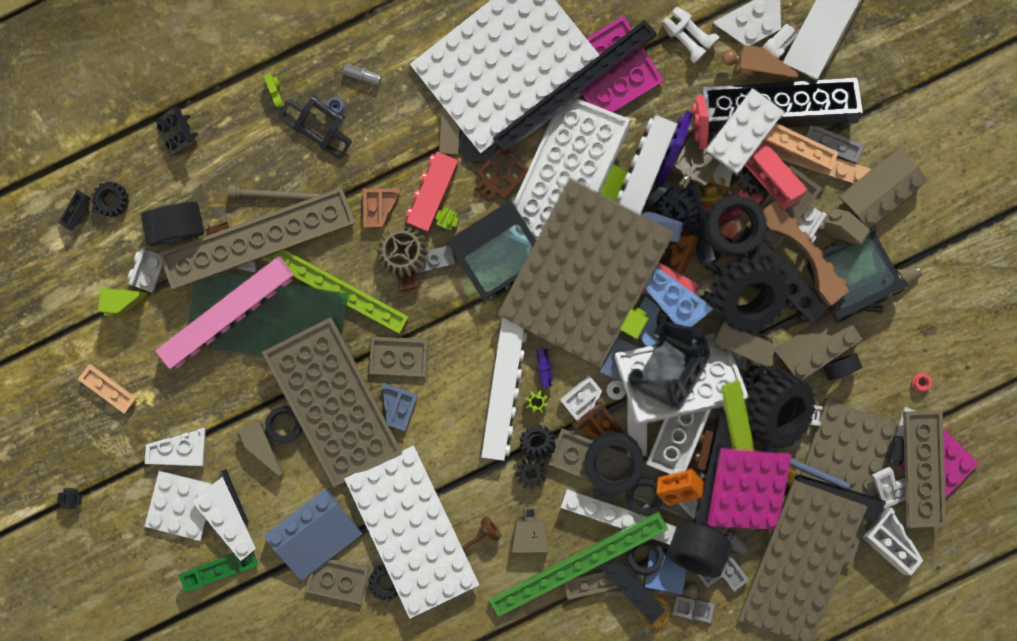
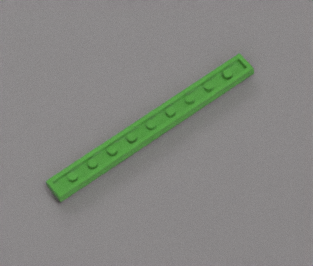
(578, 564)

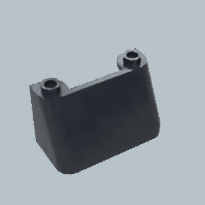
(673, 364)

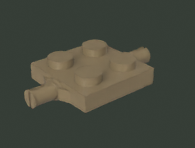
(695, 164)

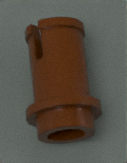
(210, 230)

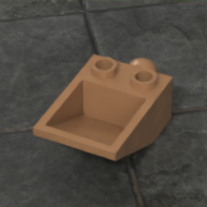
(758, 63)

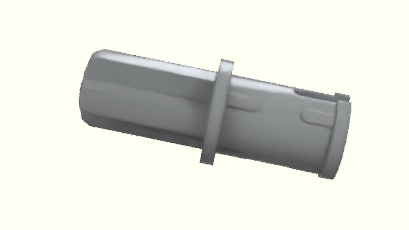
(361, 74)

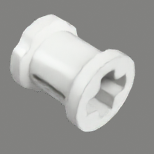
(816, 416)

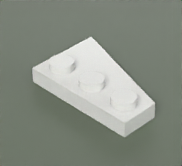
(181, 450)

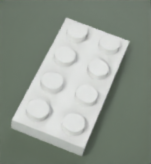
(744, 131)

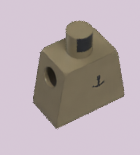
(530, 534)

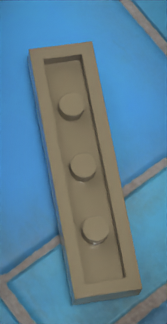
(592, 584)

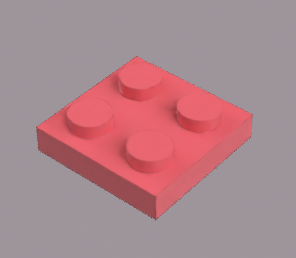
(700, 123)

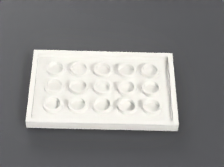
(704, 396)

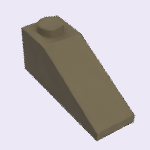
(259, 444)

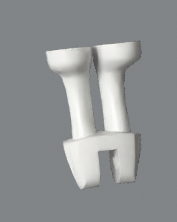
(674, 30)

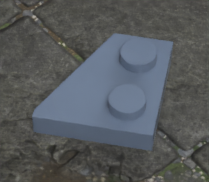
(398, 406)

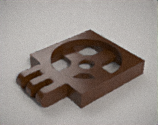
(490, 185)

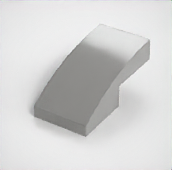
(694, 609)

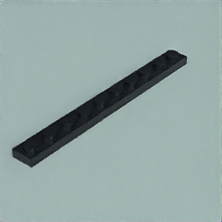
(575, 87)

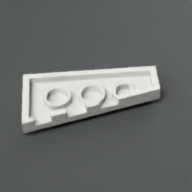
(222, 514)

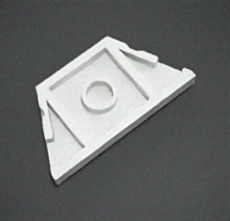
(752, 21)

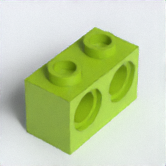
(635, 322)

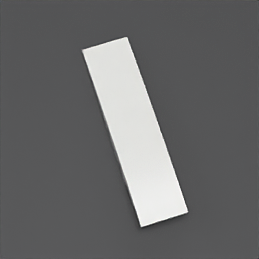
(820, 36)

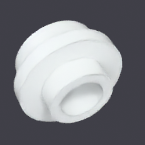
(611, 385)

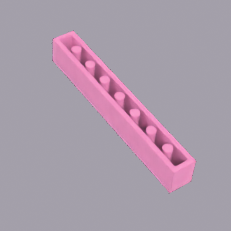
(225, 312)

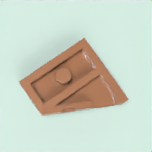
(378, 205)

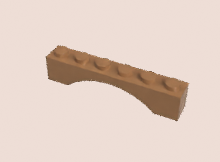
(827, 283)

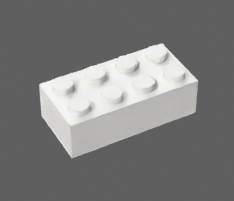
(677, 442)

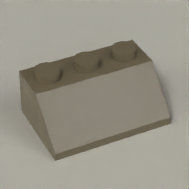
(749, 345)

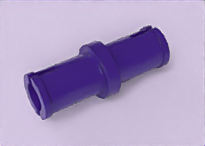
(544, 368)

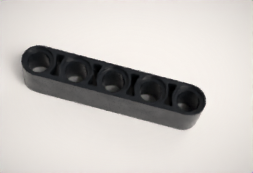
(874, 505)

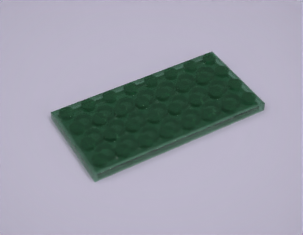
(276, 318)

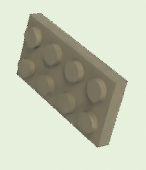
(773, 239)

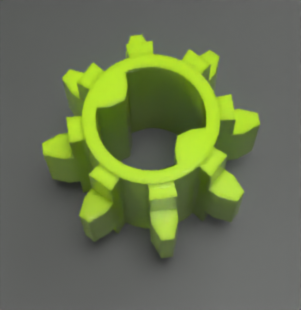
(447, 218)
(538, 397)

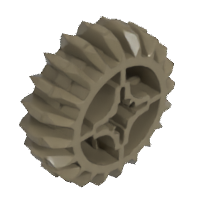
(409, 247)

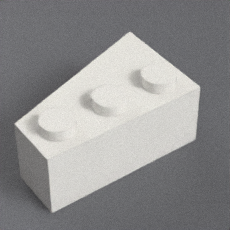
(892, 542)

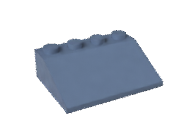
(313, 534)

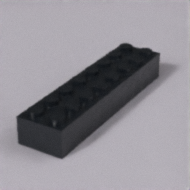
(802, 102)

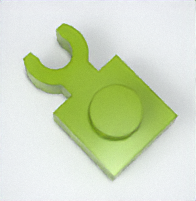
(273, 85)

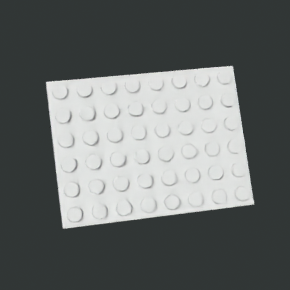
(502, 64)

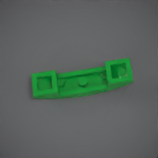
(216, 570)

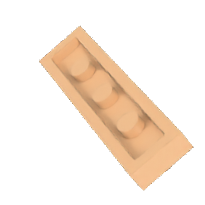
(801, 147)

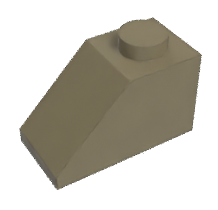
(845, 227)

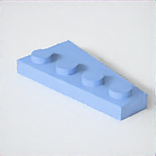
(676, 300)

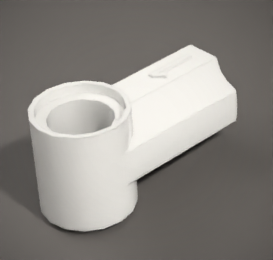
(780, 41)

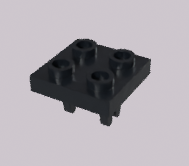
(175, 131)

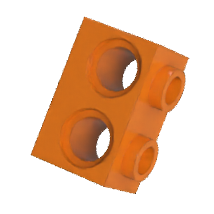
(679, 487)

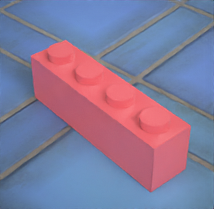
(775, 176)
(432, 191)

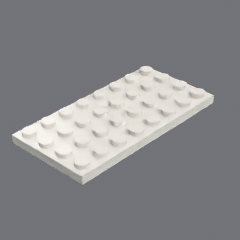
(577, 145)
(412, 532)

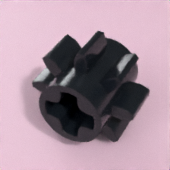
(69, 498)

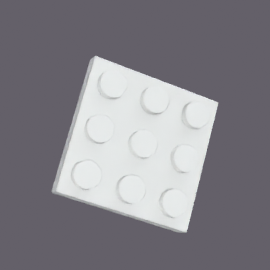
(172, 506)

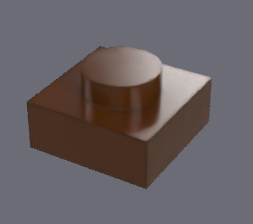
(408, 283)

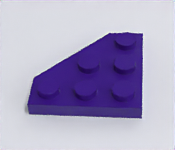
(674, 148)

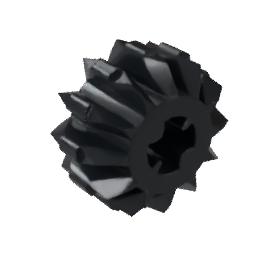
(533, 479)

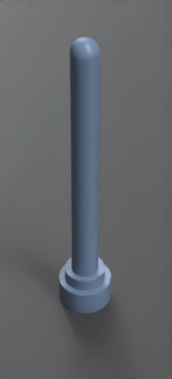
(814, 472)

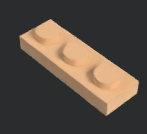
(107, 388)

